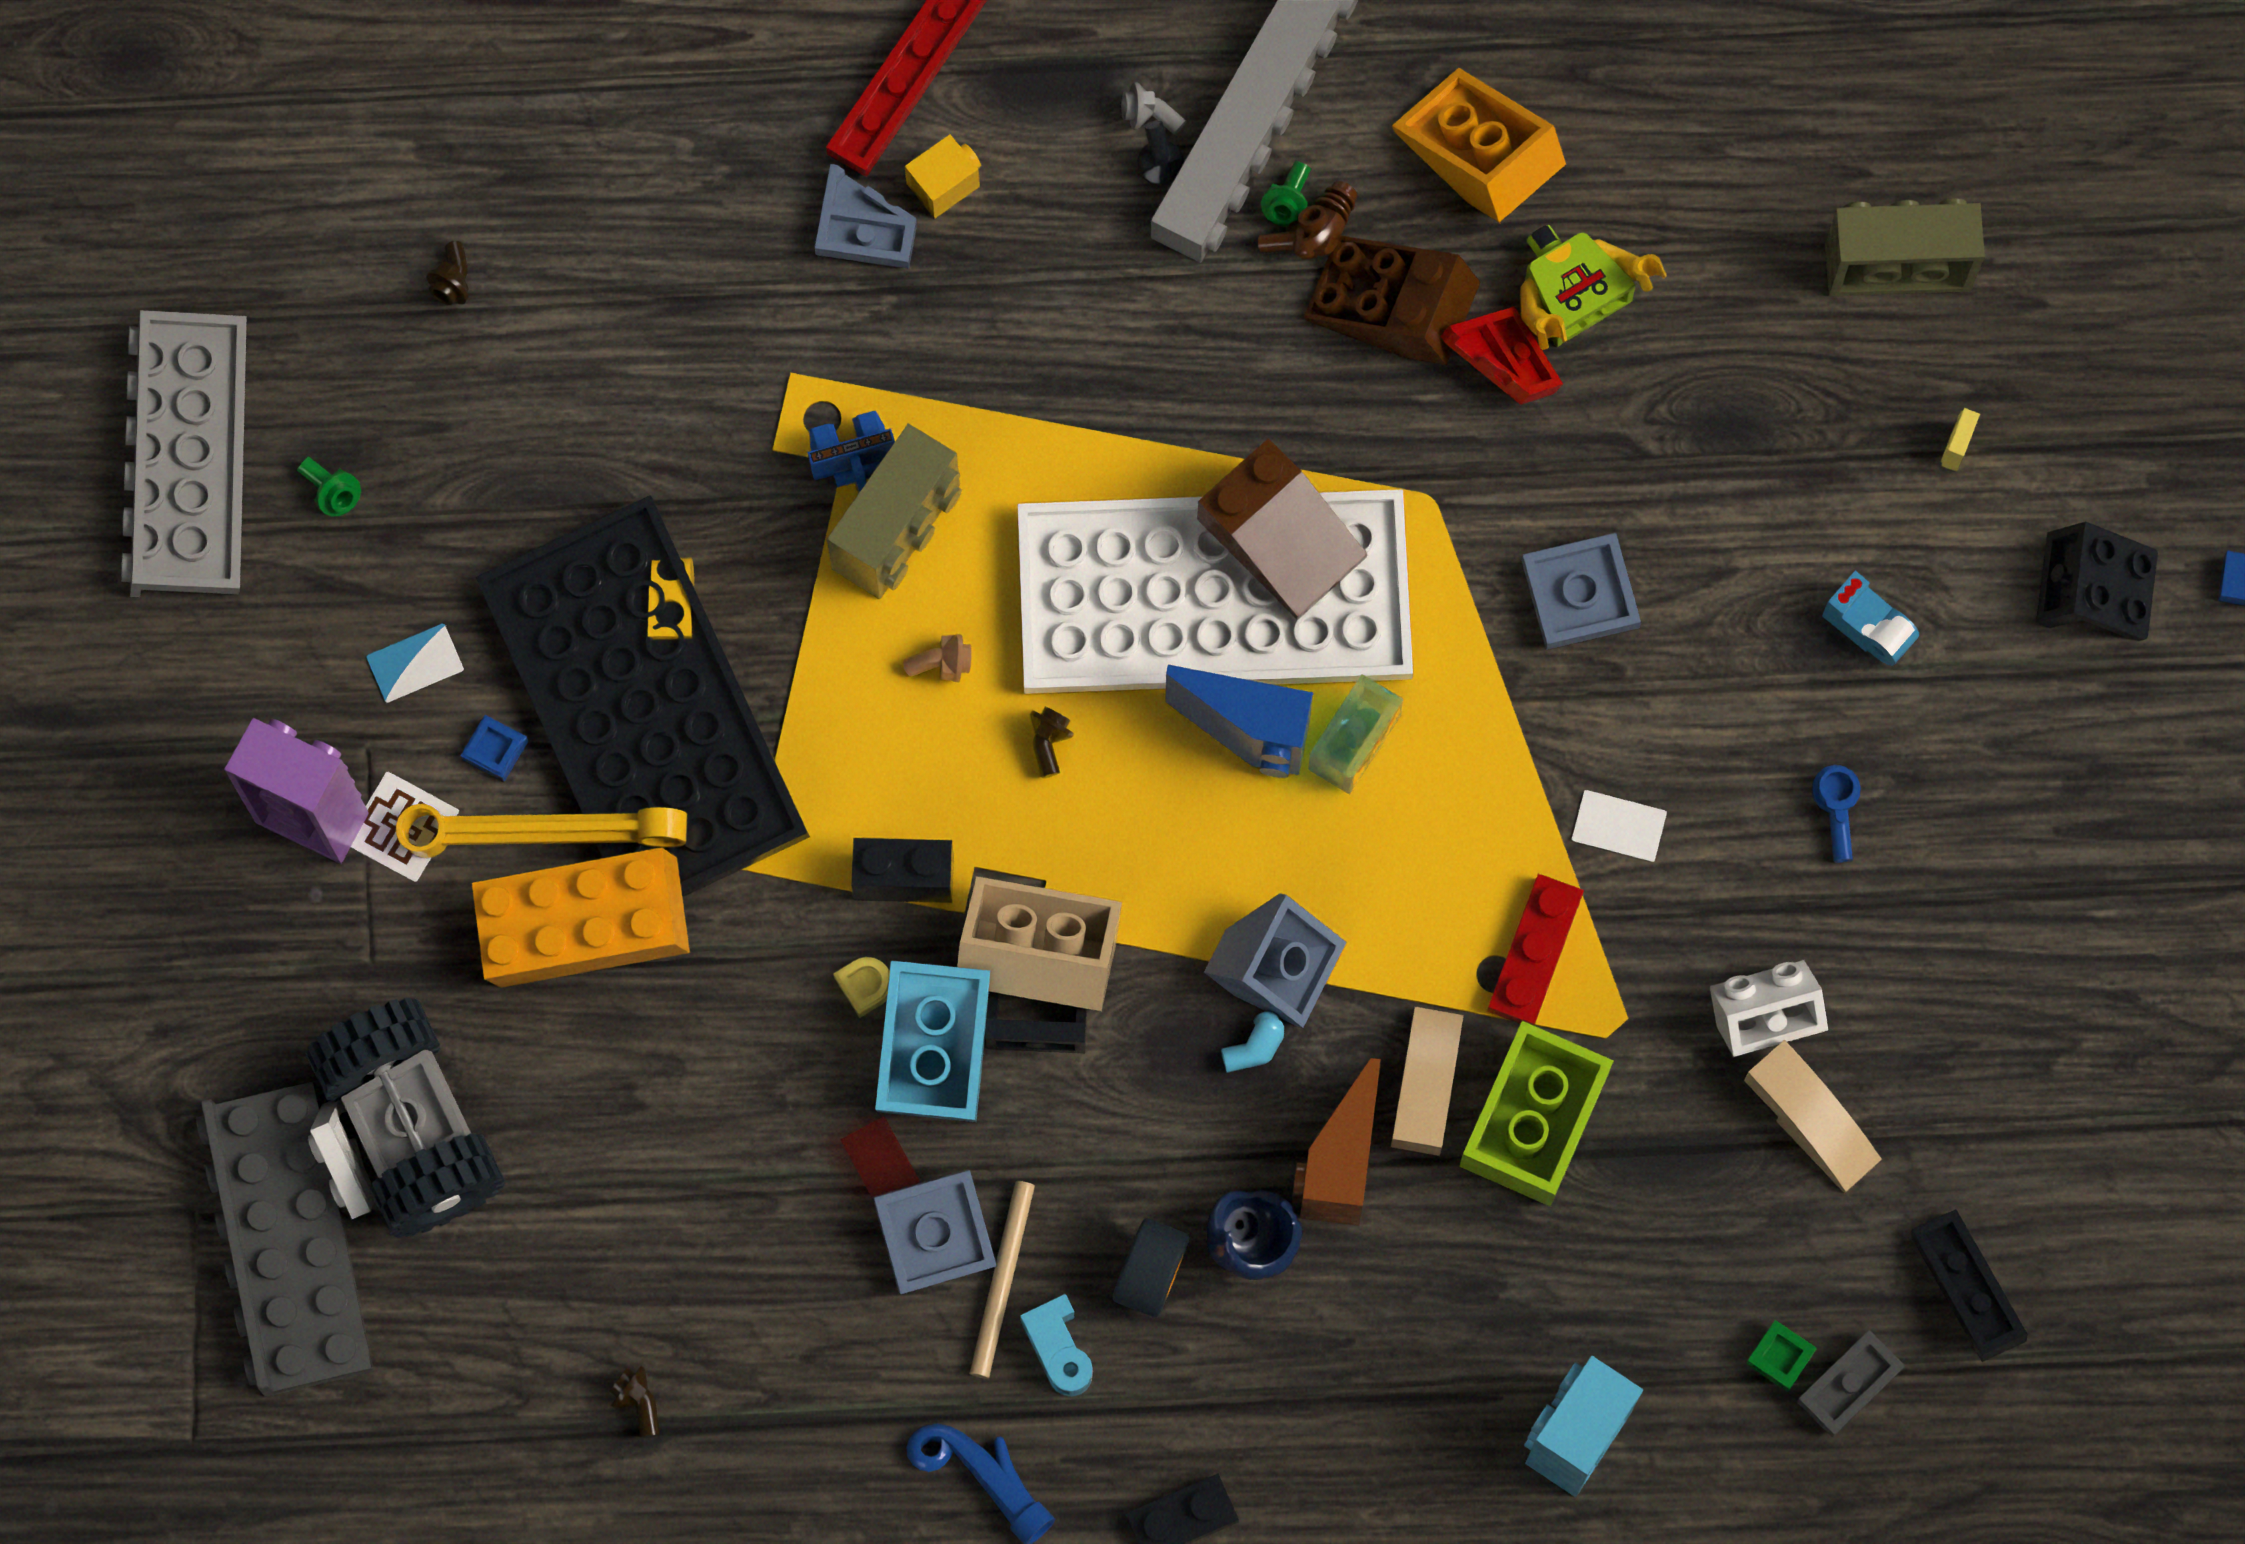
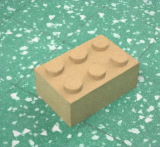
(1041, 942)

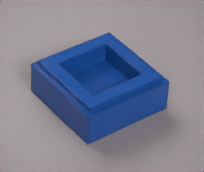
(494, 748)

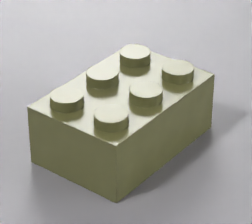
(1904, 248)
(895, 512)

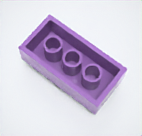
(297, 788)

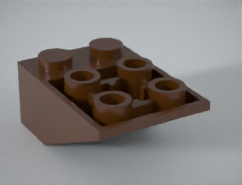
(1393, 296)

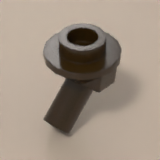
(448, 280)
(1048, 729)
(632, 1390)

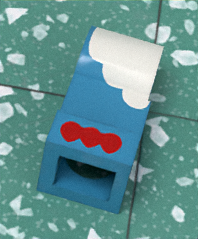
(1870, 620)

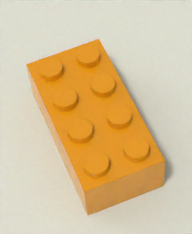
(580, 917)

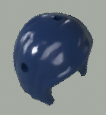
(1273, 1237)

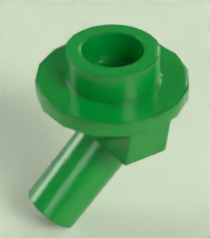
(1284, 202)
(331, 488)

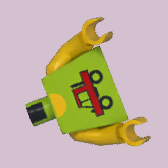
(1578, 283)

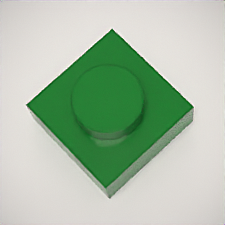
(1781, 1356)

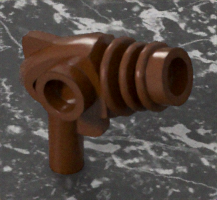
(1317, 225)

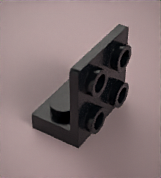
(2097, 580)

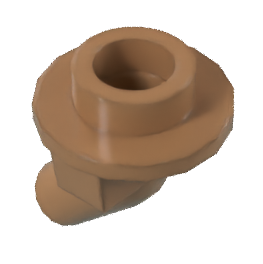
(951, 657)

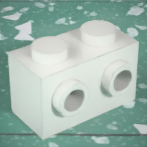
(1769, 1007)

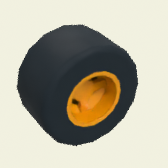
(1150, 1267)

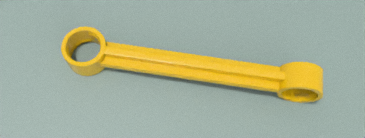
(648, 827)

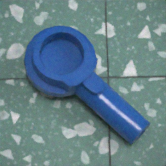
(1837, 791)

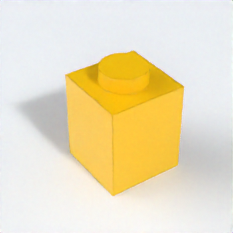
(943, 175)

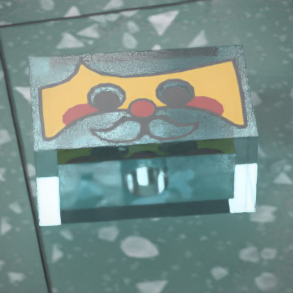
(1355, 734)

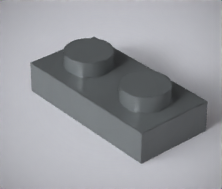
(1850, 1383)

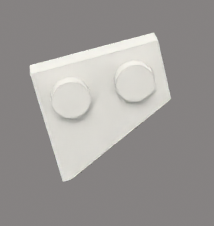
(343, 1158)

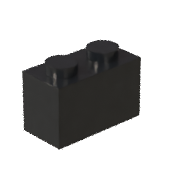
(902, 870)

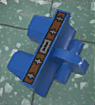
(852, 459)

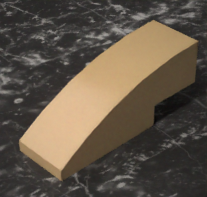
(1427, 1081)
(1813, 1116)

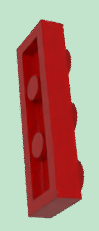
(1535, 950)

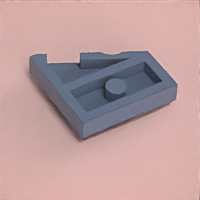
(862, 225)

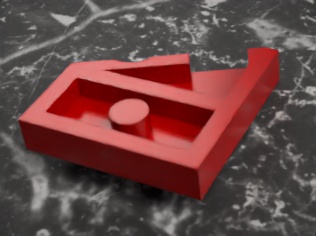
(1505, 353)

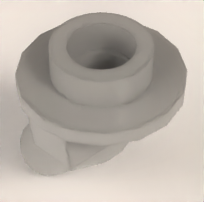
(1141, 104)

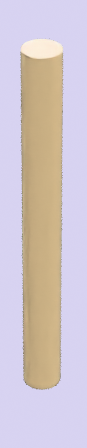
(1002, 1279)

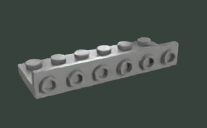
(185, 453)

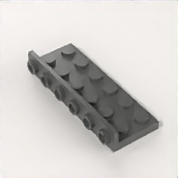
(284, 1242)

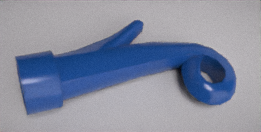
(998, 1477)

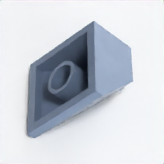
(1277, 959)

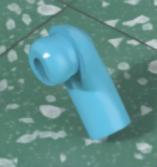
(1260, 1046)

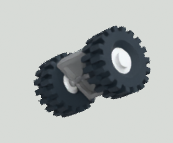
(405, 1117)

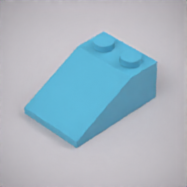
(933, 1041)

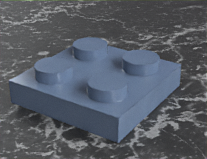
(1581, 591)
(934, 1231)

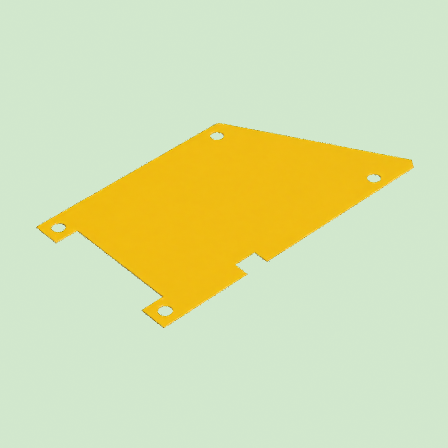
(1148, 808)

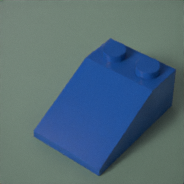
(1249, 717)

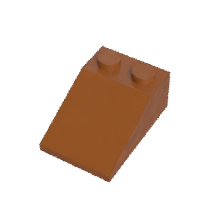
(1337, 1162)

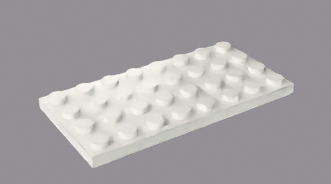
(1144, 585)

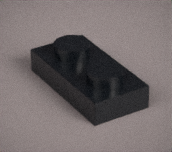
(1184, 1514)

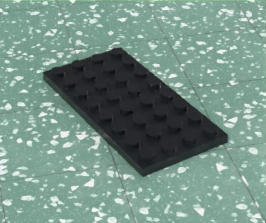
(639, 714)

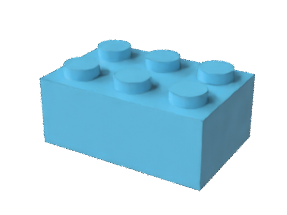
(1587, 1418)

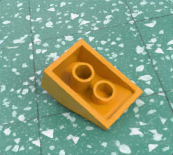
(1482, 143)

